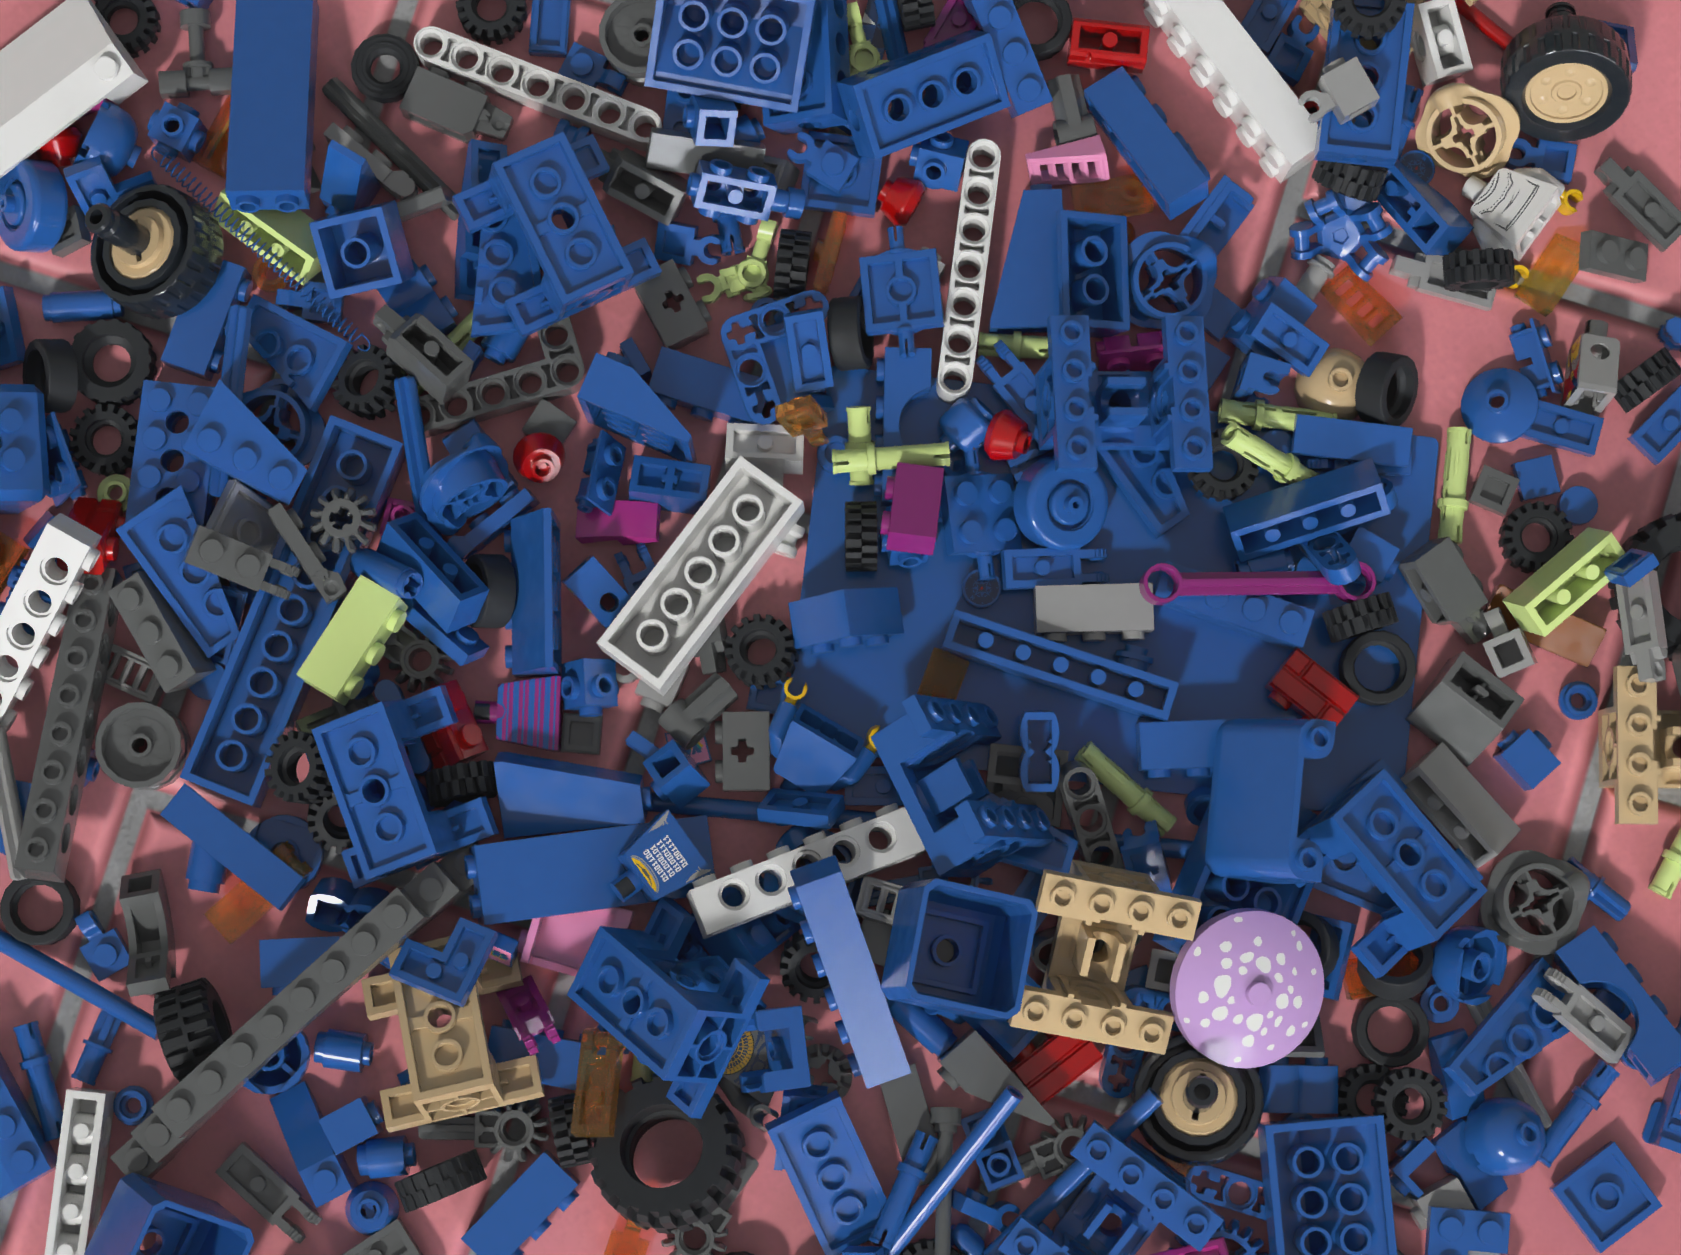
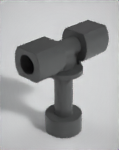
(196, 73)

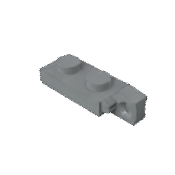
(1426, 276)
(1644, 627)

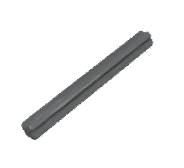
(385, 140)

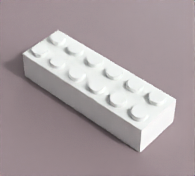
(1240, 81)
(701, 575)

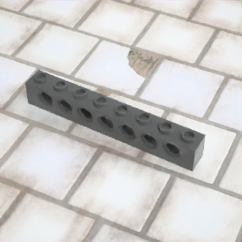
(68, 731)

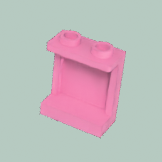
(565, 939)

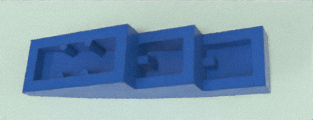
(477, 169)

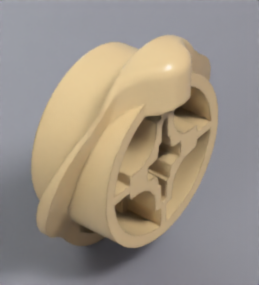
(1499, 114)

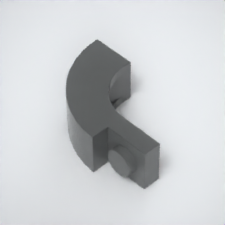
(149, 933)

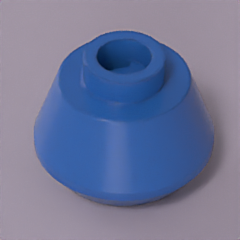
(366, 1196)

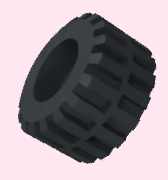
(190, 1024)

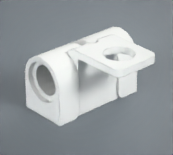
(766, 448)

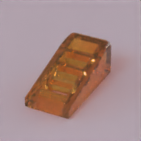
(1360, 324)

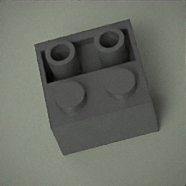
(1464, 708)

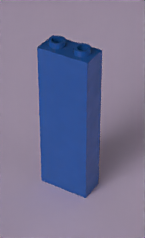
(272, 105)
(561, 872)

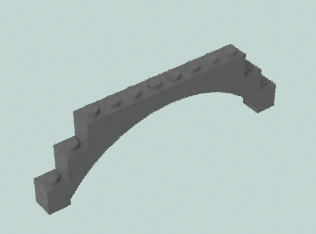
(253, 1045)

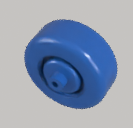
(33, 206)
(1059, 507)

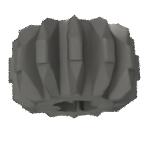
(349, 532)

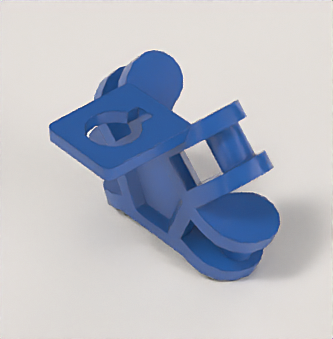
(1342, 232)

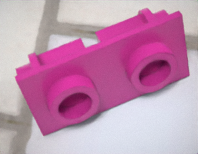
(1118, 355)

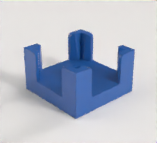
(784, 1049)

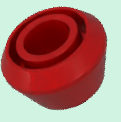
(62, 147)
(901, 199)
(1007, 436)
(539, 457)

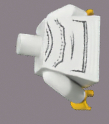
(1516, 208)

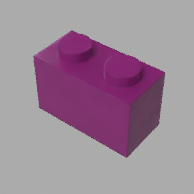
(914, 508)

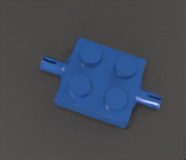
(901, 291)
(979, 514)

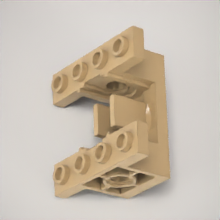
(1637, 748)
(1085, 989)
(451, 1064)

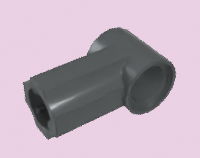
(1070, 110)
(691, 718)

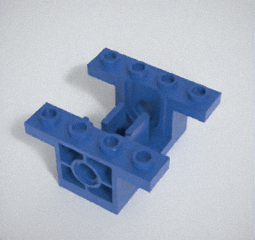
(578, 262)
(1157, 407)
(381, 794)
(945, 803)
(1402, 858)
(670, 1029)
(1126, 1183)

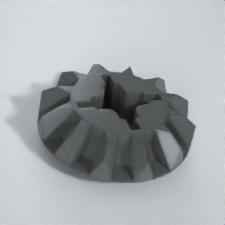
(838, 1067)

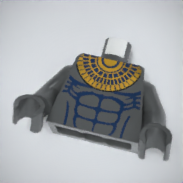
(751, 1056)

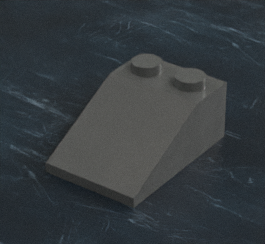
(983, 1074)

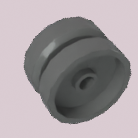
(622, 34)
(123, 734)

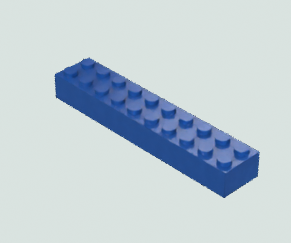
(259, 686)

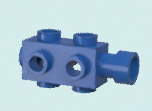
(731, 198)

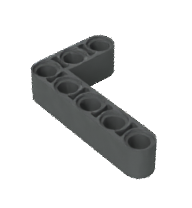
(511, 381)
(1088, 838)

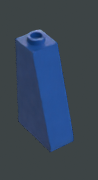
(1030, 271)
(565, 796)

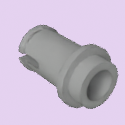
(1315, 276)

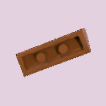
(1572, 639)

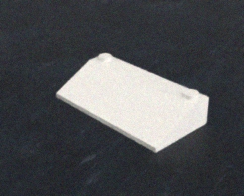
(59, 75)

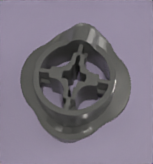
(1569, 888)

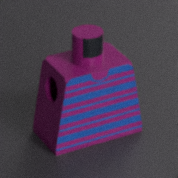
(526, 713)

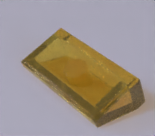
(1551, 275)

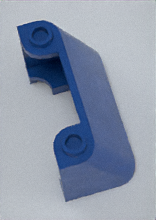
(1259, 800)

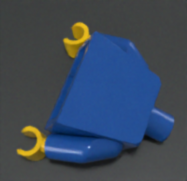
(814, 750)

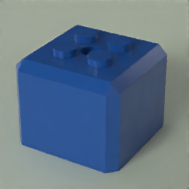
(22, 448)
(990, 944)
(179, 1218)

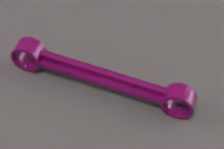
(1251, 584)

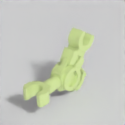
(862, 52)
(749, 275)

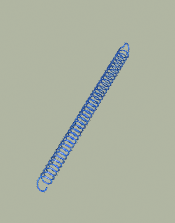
(259, 249)

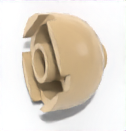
(1331, 384)

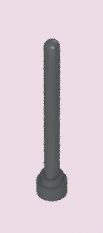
(945, 1125)

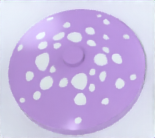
(1247, 988)

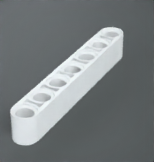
(527, 74)
(972, 253)

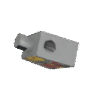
(1591, 370)

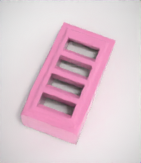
(1082, 163)

